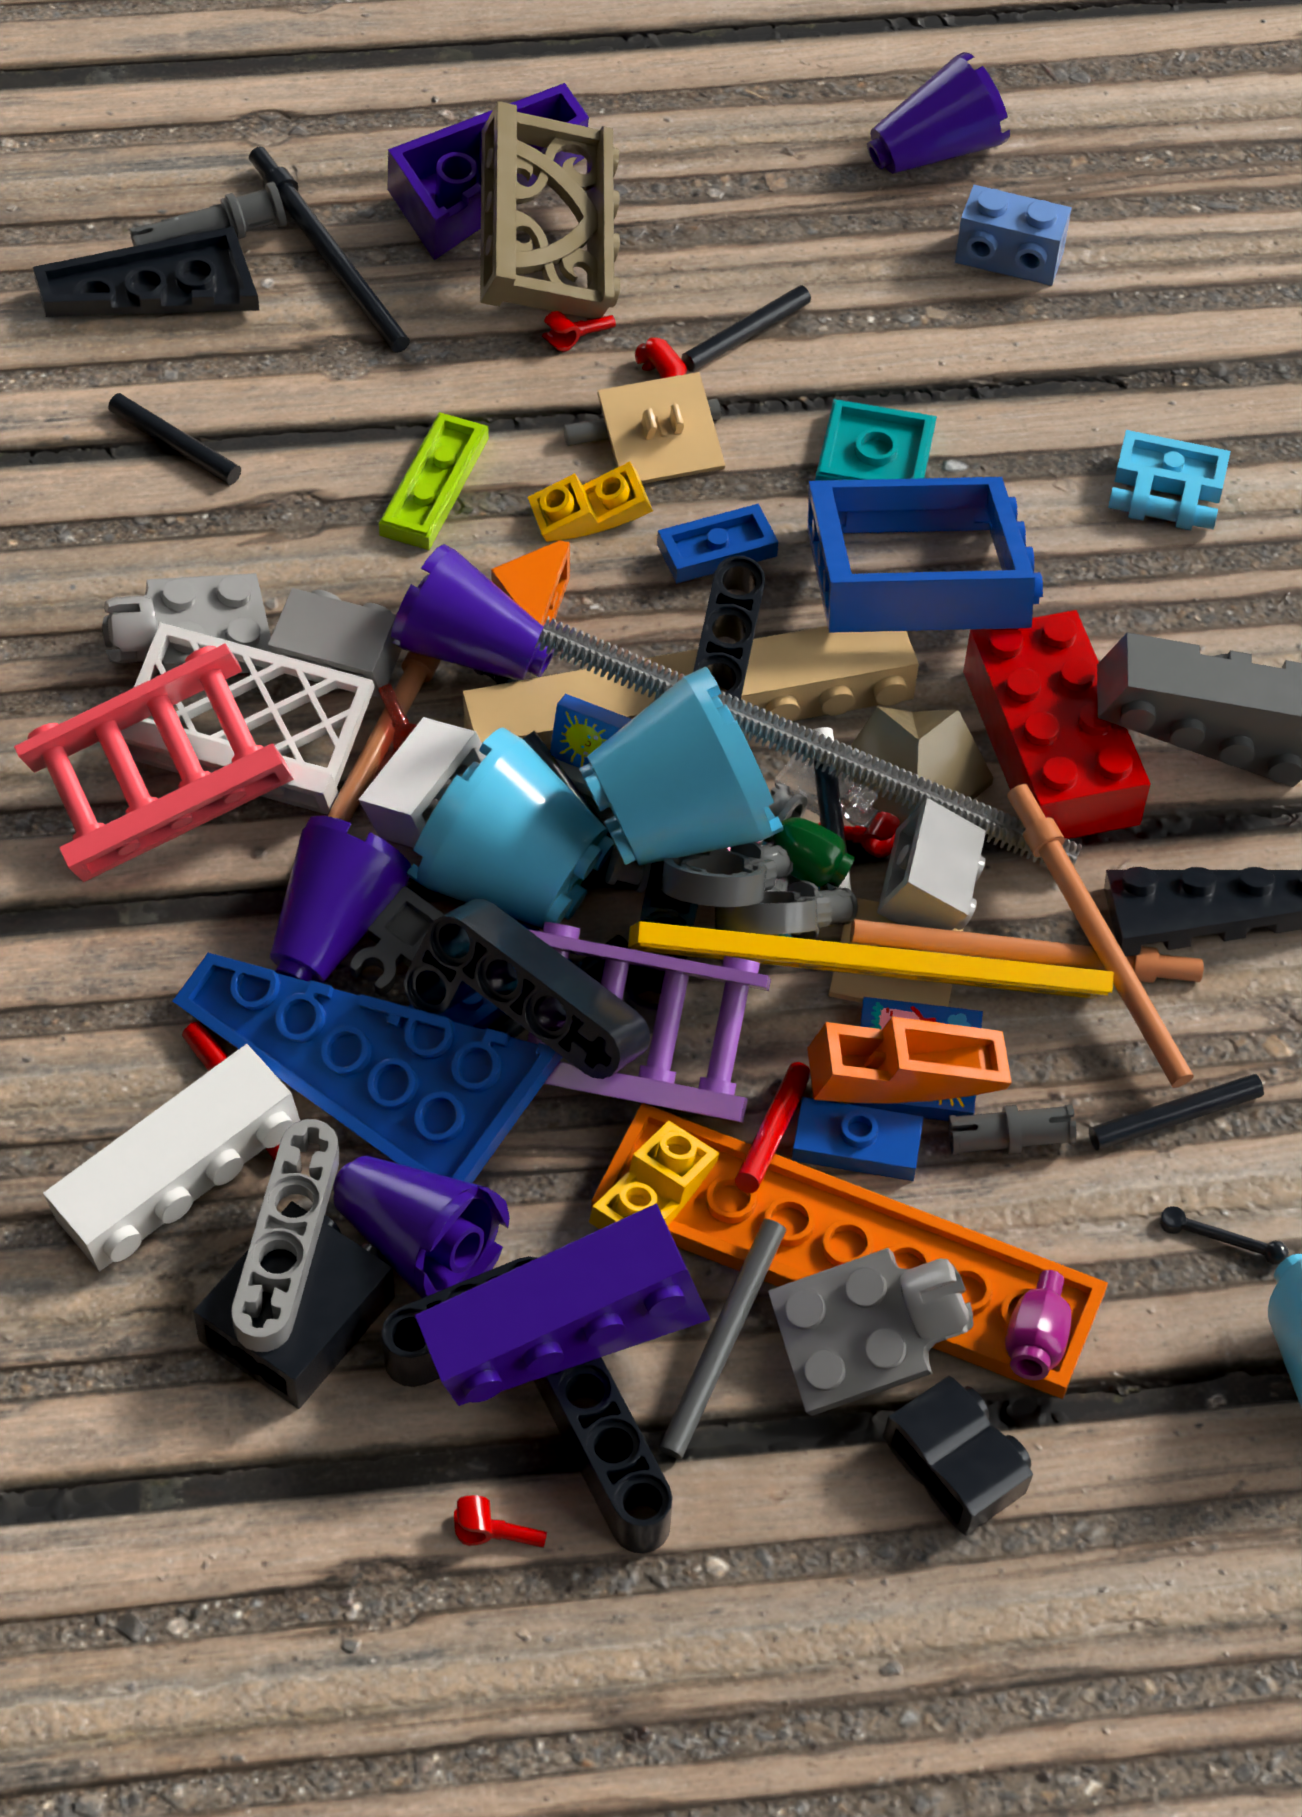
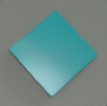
(875, 443)

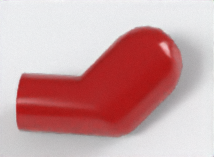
(659, 355)

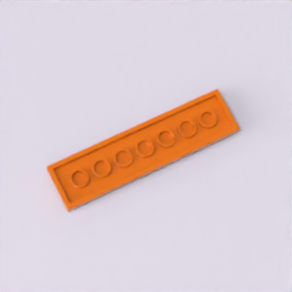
(840, 1222)

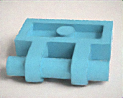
(1171, 468)

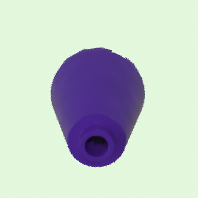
(943, 119)
(468, 621)
(333, 897)
(421, 1221)

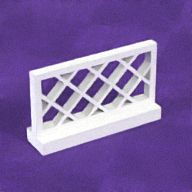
(313, 785)

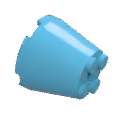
(681, 778)
(512, 836)

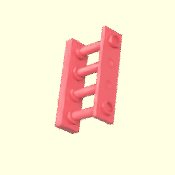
(200, 793)

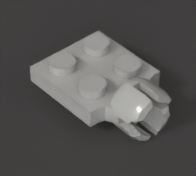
(210, 605)
(867, 1326)

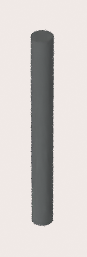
(722, 1339)

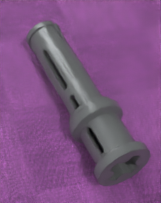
(241, 212)

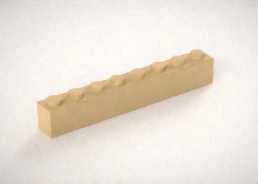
(786, 674)

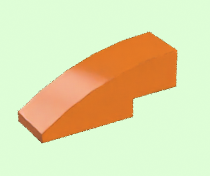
(906, 1062)

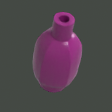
(1039, 1328)

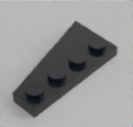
(153, 278)
(1198, 901)

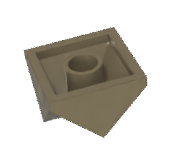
(926, 744)

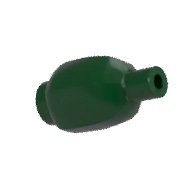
(814, 851)

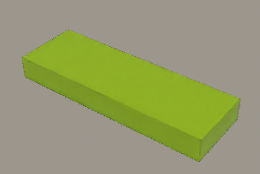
(433, 481)

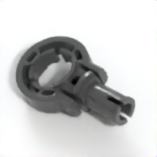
(726, 876)
(795, 912)

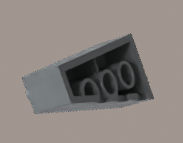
(1206, 703)

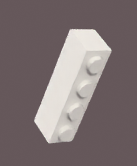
(173, 1158)

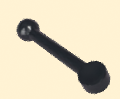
(1174, 1221)

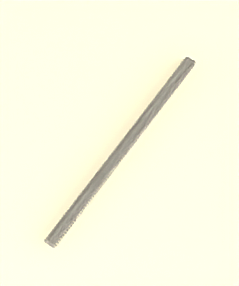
(791, 737)

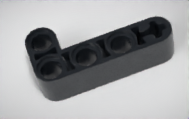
(478, 951)

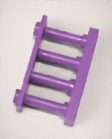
(656, 1081)

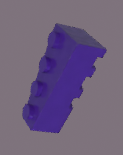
(440, 173)
(563, 1309)

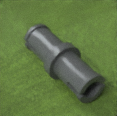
(1012, 1129)

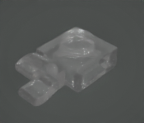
(854, 800)

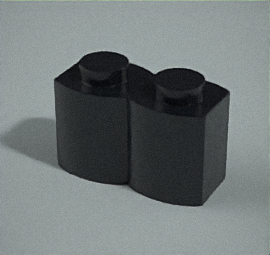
(958, 1454)

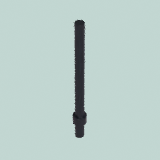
(329, 249)

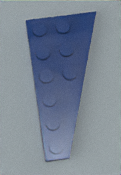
(389, 1072)

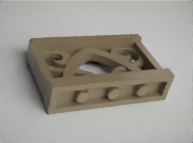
(504, 257)

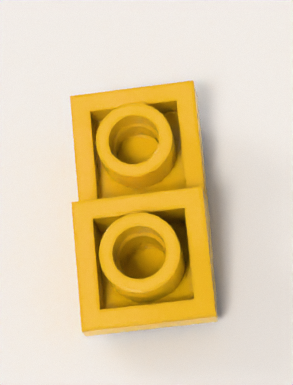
(579, 510)
(661, 1172)

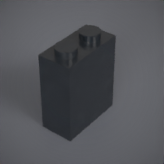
(339, 1303)

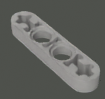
(281, 1232)

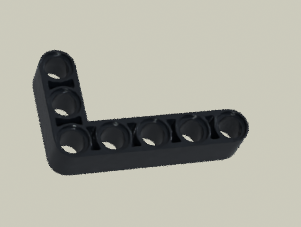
(585, 1431)

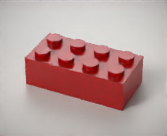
(1045, 727)

